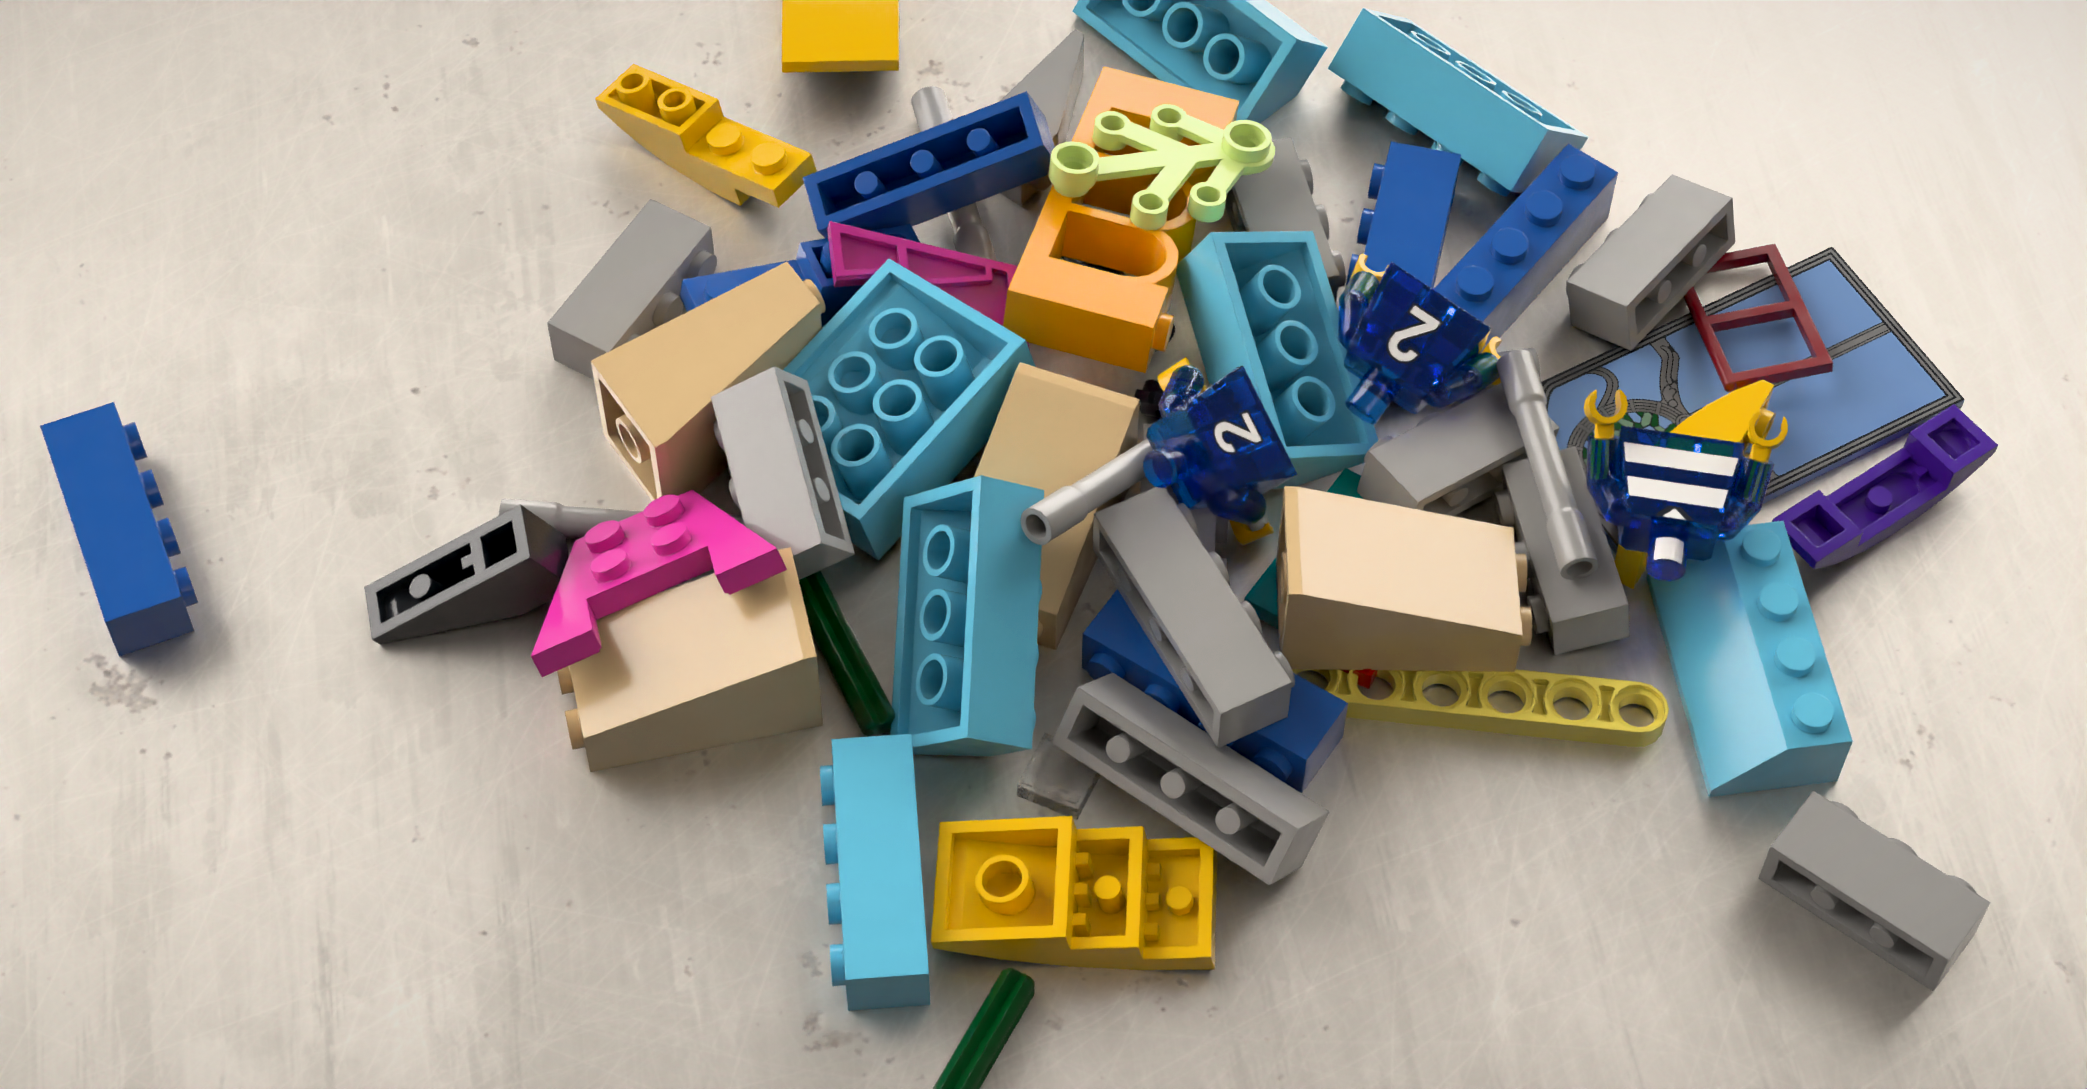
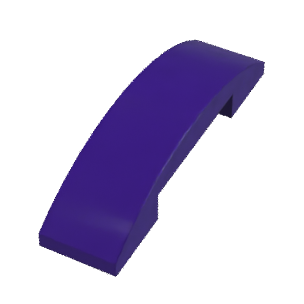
(1889, 494)

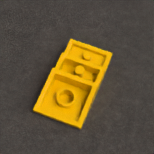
(840, 35)
(1074, 895)

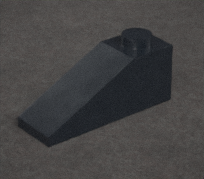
(472, 580)

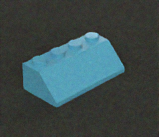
(1213, 46)
(1450, 101)
(1272, 310)
(967, 620)
(1752, 667)

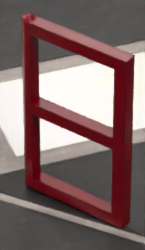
(1791, 307)

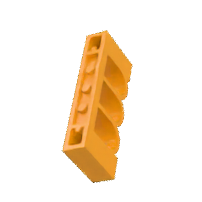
(1095, 310)

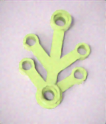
(1236, 151)

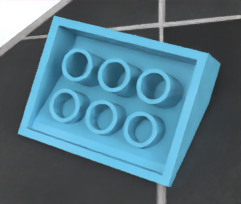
(904, 395)

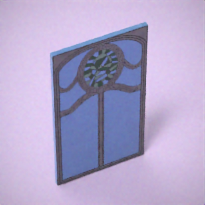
(1873, 395)

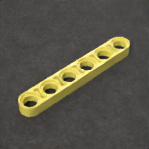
(1536, 690)

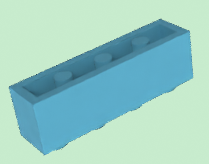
(879, 873)

